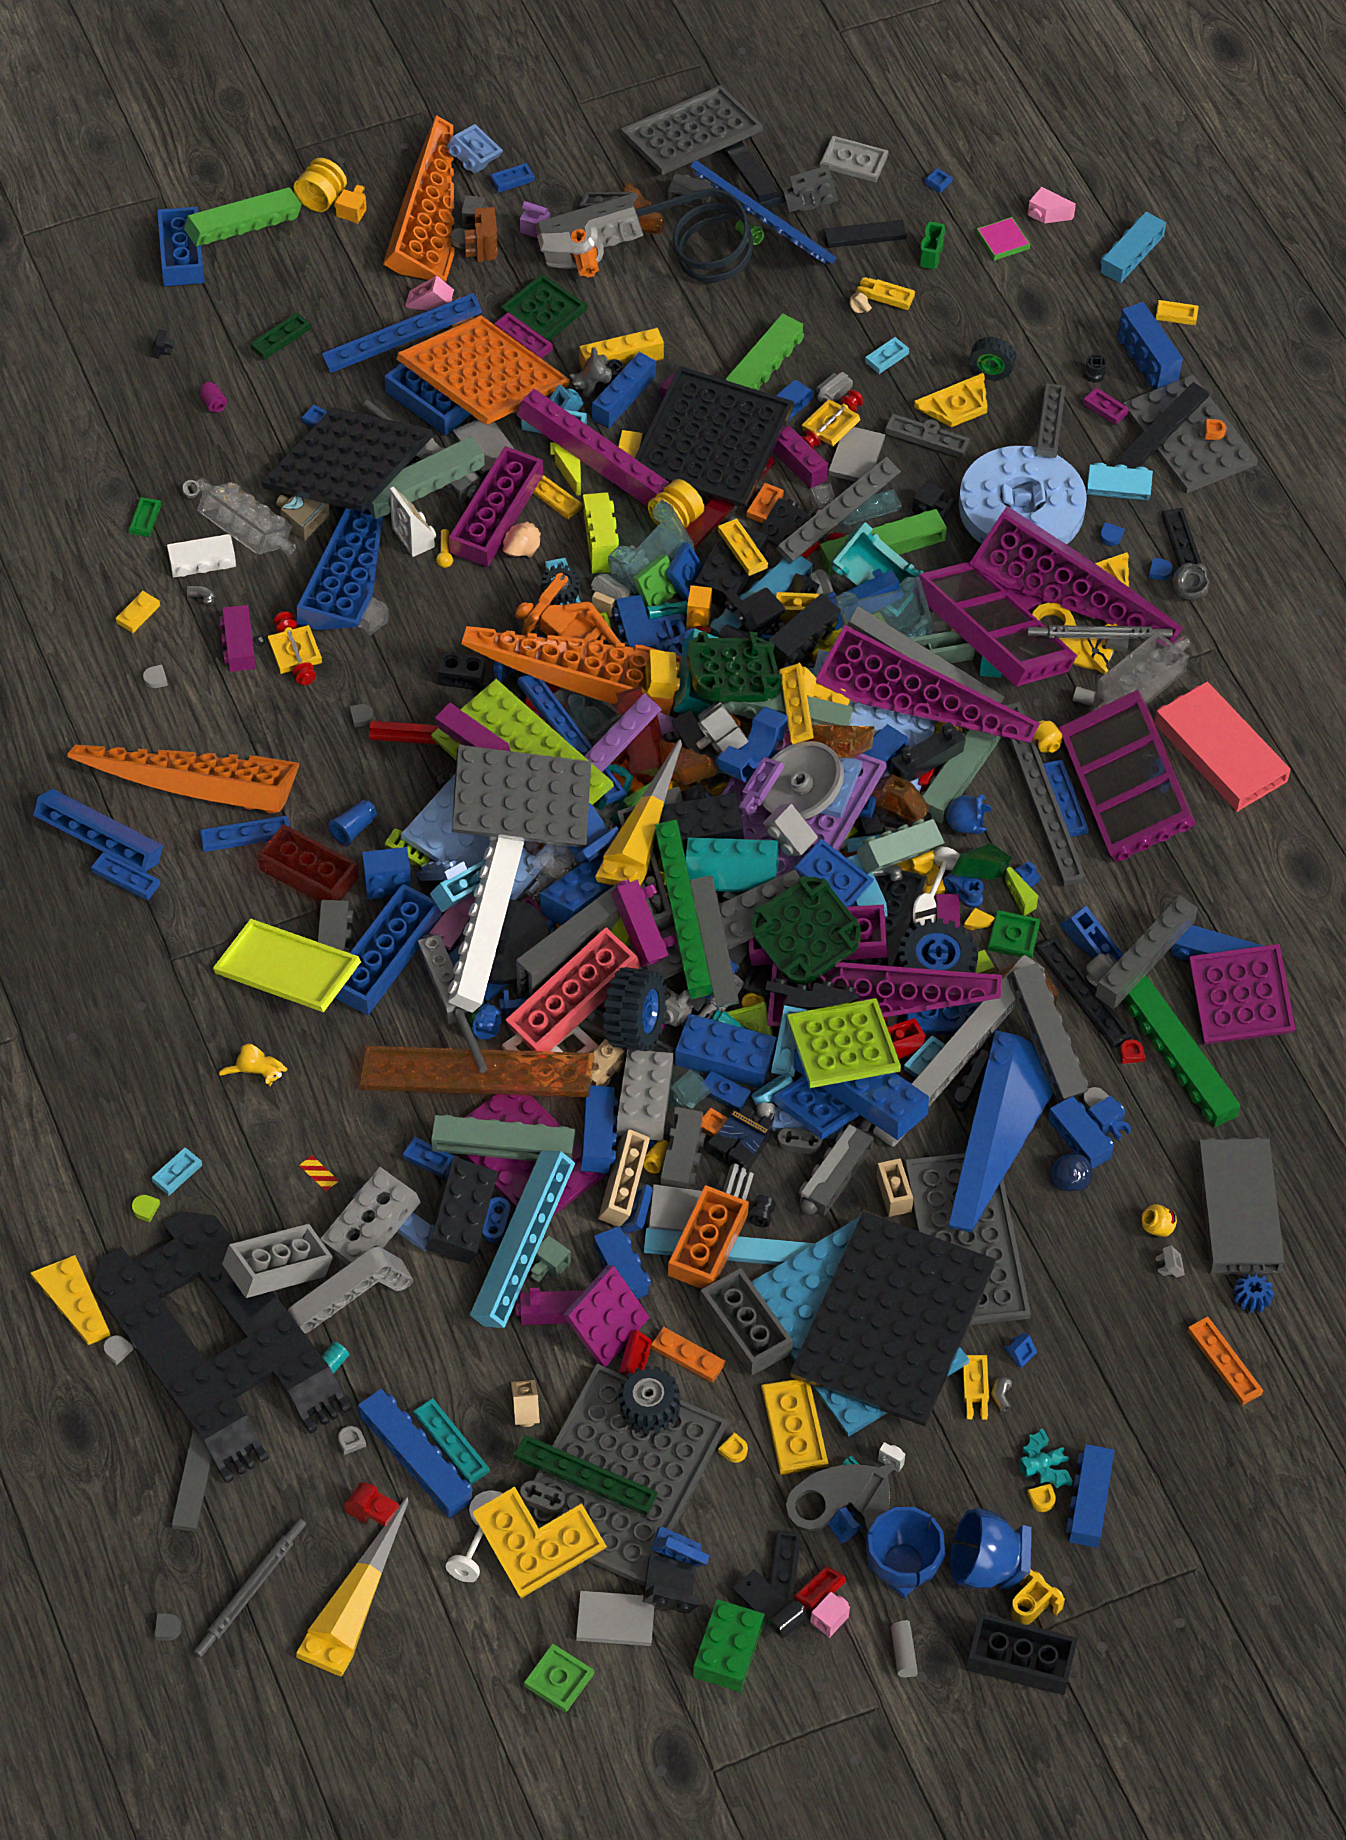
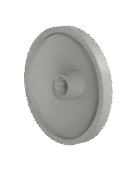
(808, 780)

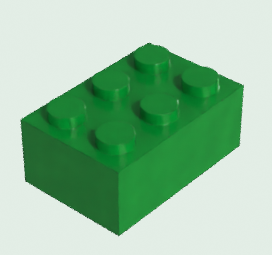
(728, 1645)

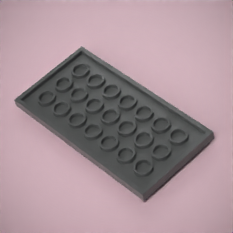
(934, 1192)

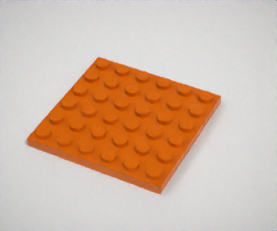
(481, 369)

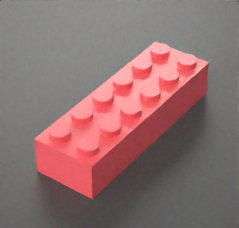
(571, 993)

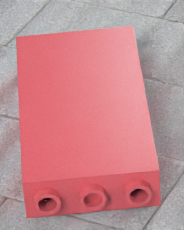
(1222, 746)

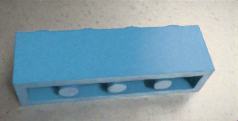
(1132, 247)

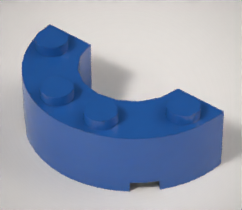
(766, 730)

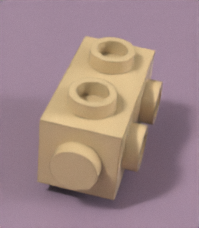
(606, 1063)

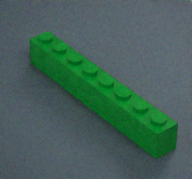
(684, 909)
(1181, 1053)

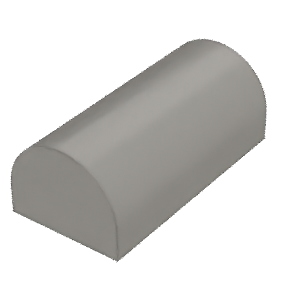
(904, 1649)

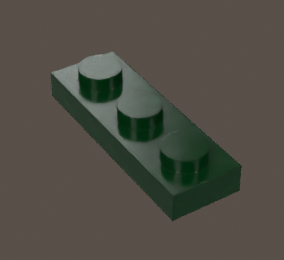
(280, 336)

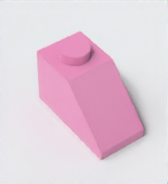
(1050, 207)
(429, 295)

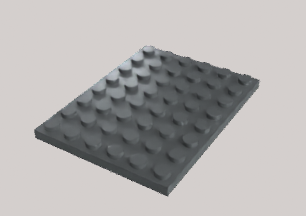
(661, 1461)

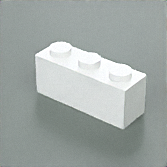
(201, 555)

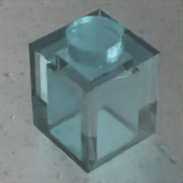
(690, 1089)

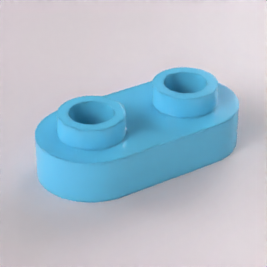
(766, 1093)

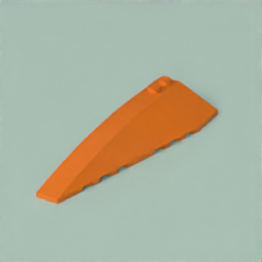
(425, 221)
(569, 662)
(247, 783)

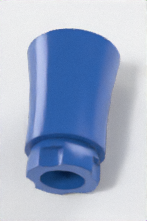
(352, 822)

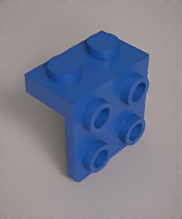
(597, 837)

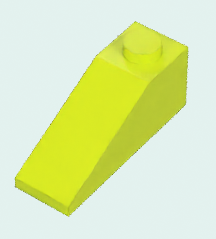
(568, 466)

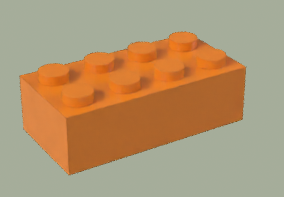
(708, 1238)

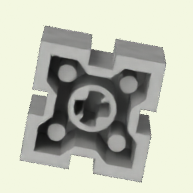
(719, 729)

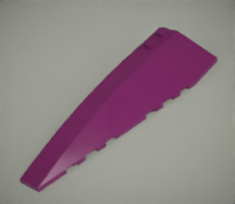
(1042, 566)
(897, 683)
(900, 988)

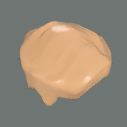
(521, 540)

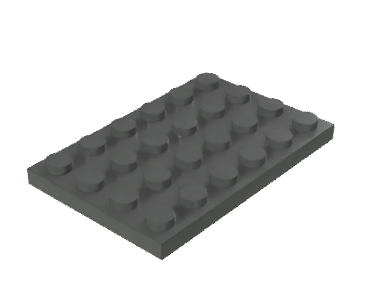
(691, 130)
(1187, 452)
(521, 796)

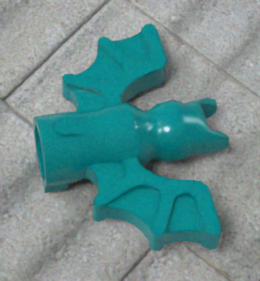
(1041, 1462)

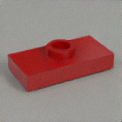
(636, 1352)
(819, 1587)

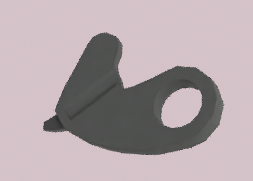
(843, 1485)

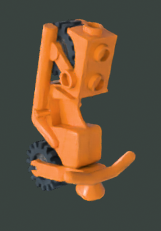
(565, 620)

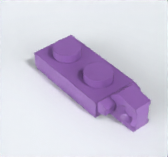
(760, 785)

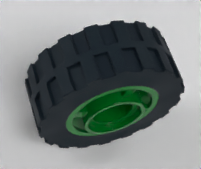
(992, 358)

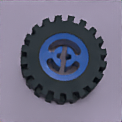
(939, 941)

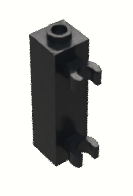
(689, 733)
(928, 754)

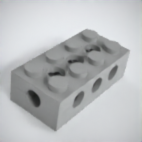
(366, 1206)

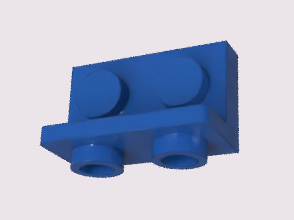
(679, 1547)

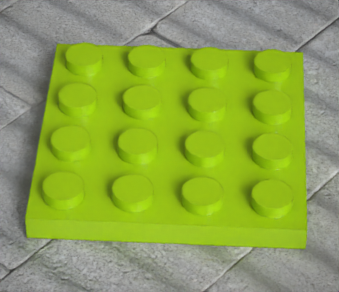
(843, 1043)

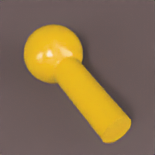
(444, 558)

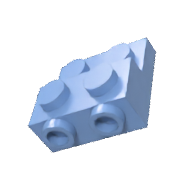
(473, 148)

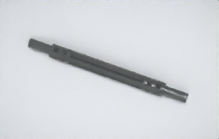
(1096, 632)
(249, 1588)

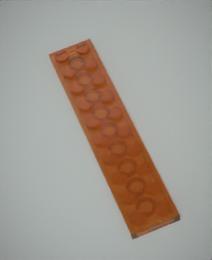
(457, 1072)

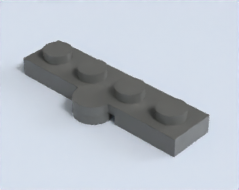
(927, 435)

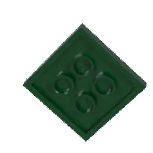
(545, 307)

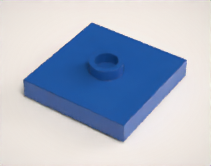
(684, 570)

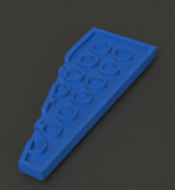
(765, 215)

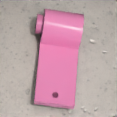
(453, 922)

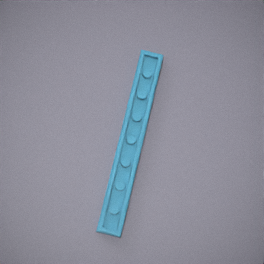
(744, 1250)

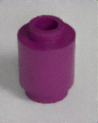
(213, 397)

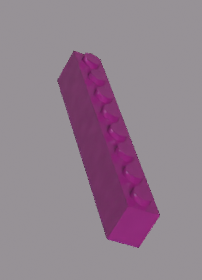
(590, 447)

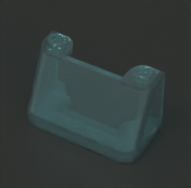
(664, 539)
(901, 609)

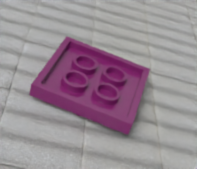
(606, 1315)

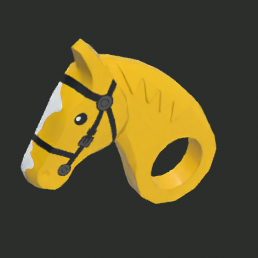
(1090, 651)

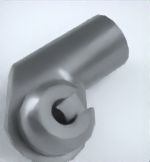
(200, 591)
(893, 870)
(998, 1393)

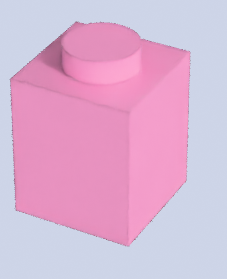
(830, 1614)

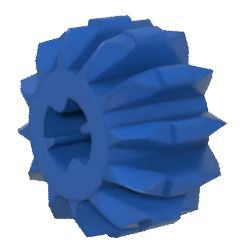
(1253, 1292)

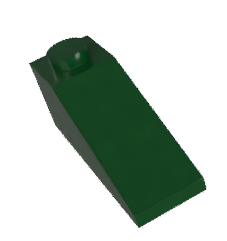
(983, 863)

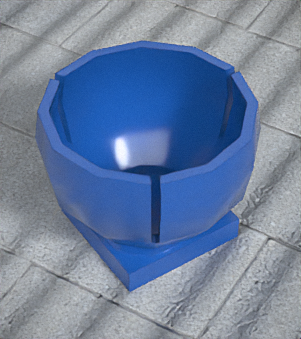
(903, 1549)
(1001, 1554)

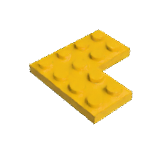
(533, 1553)

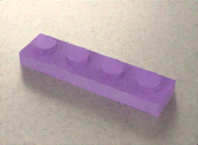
(623, 732)

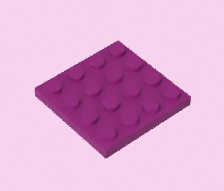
(1242, 994)

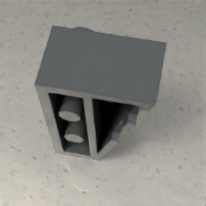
(683, 1149)

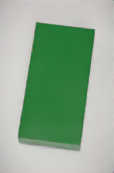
(145, 517)

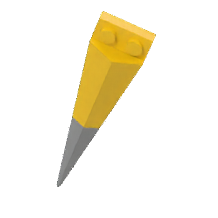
(632, 847)
(339, 1625)

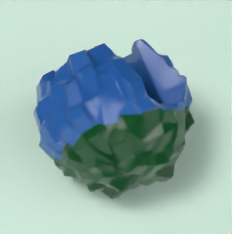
(485, 1021)

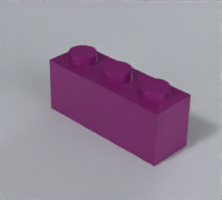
(801, 458)
(237, 638)

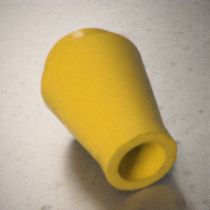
(655, 1157)

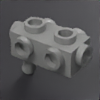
(677, 1007)

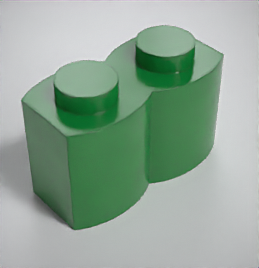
(932, 245)

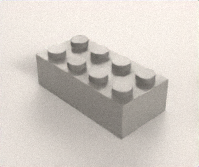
(645, 1093)
(277, 1260)

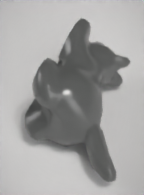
(593, 372)

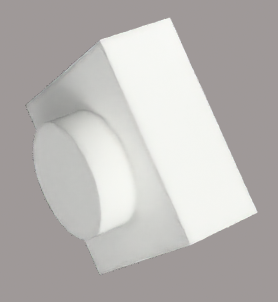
(891, 1454)

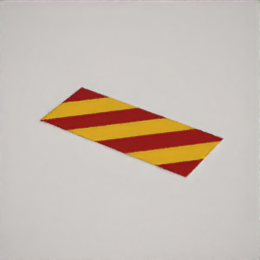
(319, 1173)

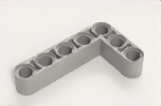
(349, 1283)

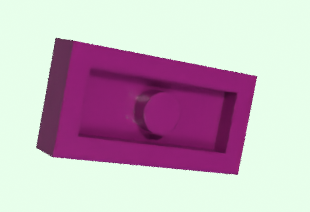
(1105, 406)

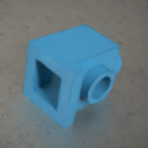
(567, 399)

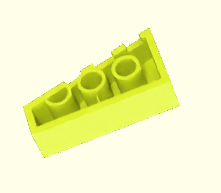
(600, 530)

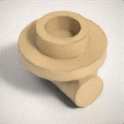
(859, 303)

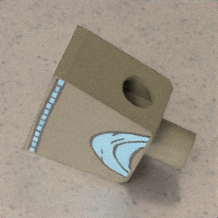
(302, 514)

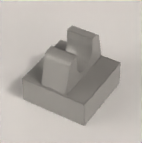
(1172, 1261)

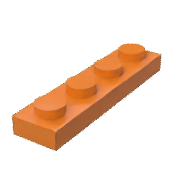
(1225, 1360)

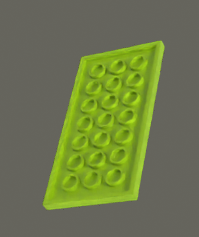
(522, 730)

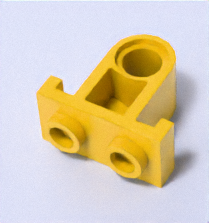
(1036, 1597)

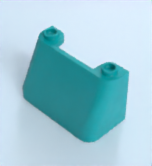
(866, 553)

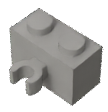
(790, 830)

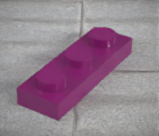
(524, 335)

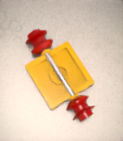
(832, 420)
(294, 648)

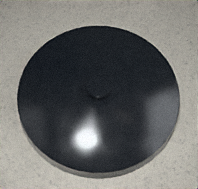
(520, 932)

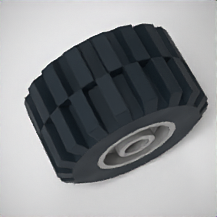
(649, 1399)

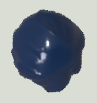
(1071, 1172)

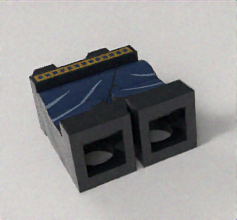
(741, 1138)

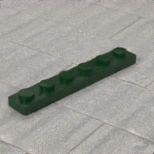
(586, 1475)

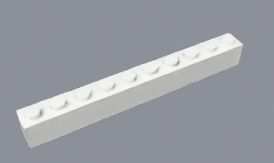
(485, 923)

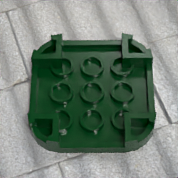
(733, 668)
(806, 930)

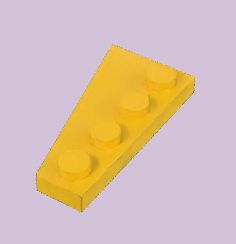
(70, 1292)

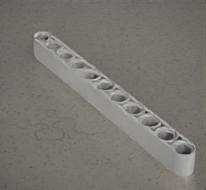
(964, 1044)

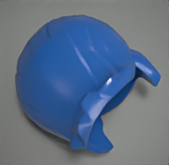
(967, 813)

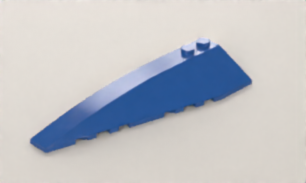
(344, 575)
(1006, 1112)

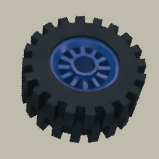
(635, 1009)

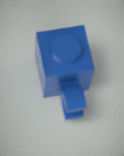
(1110, 1117)

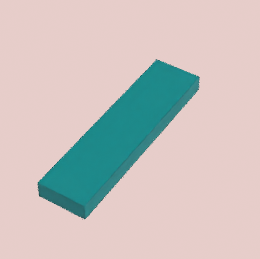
(451, 1441)

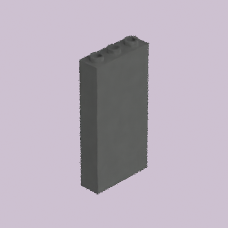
(563, 944)
(1240, 1206)

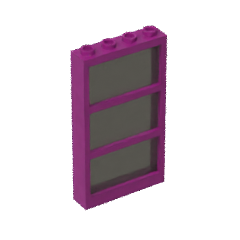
(994, 624)
(1127, 776)

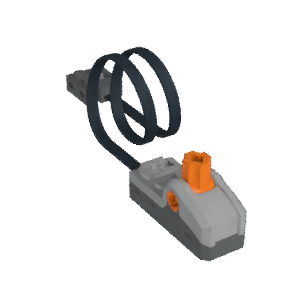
(580, 236)

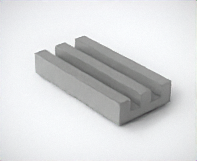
(745, 1186)

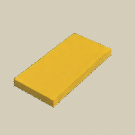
(794, 1426)

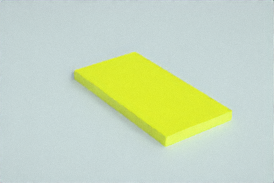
(287, 965)

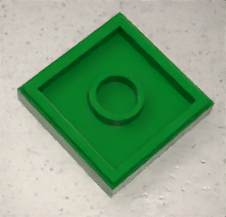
(1013, 934)

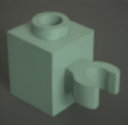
(550, 1258)

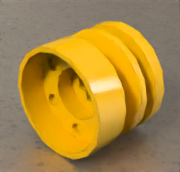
(320, 184)
(683, 499)

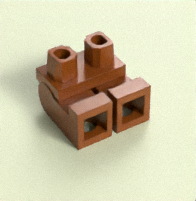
(482, 239)

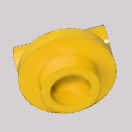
(923, 863)

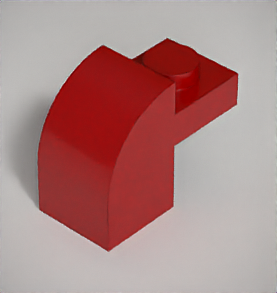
(368, 1503)

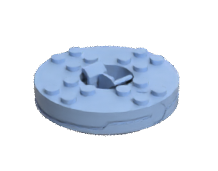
(1033, 485)

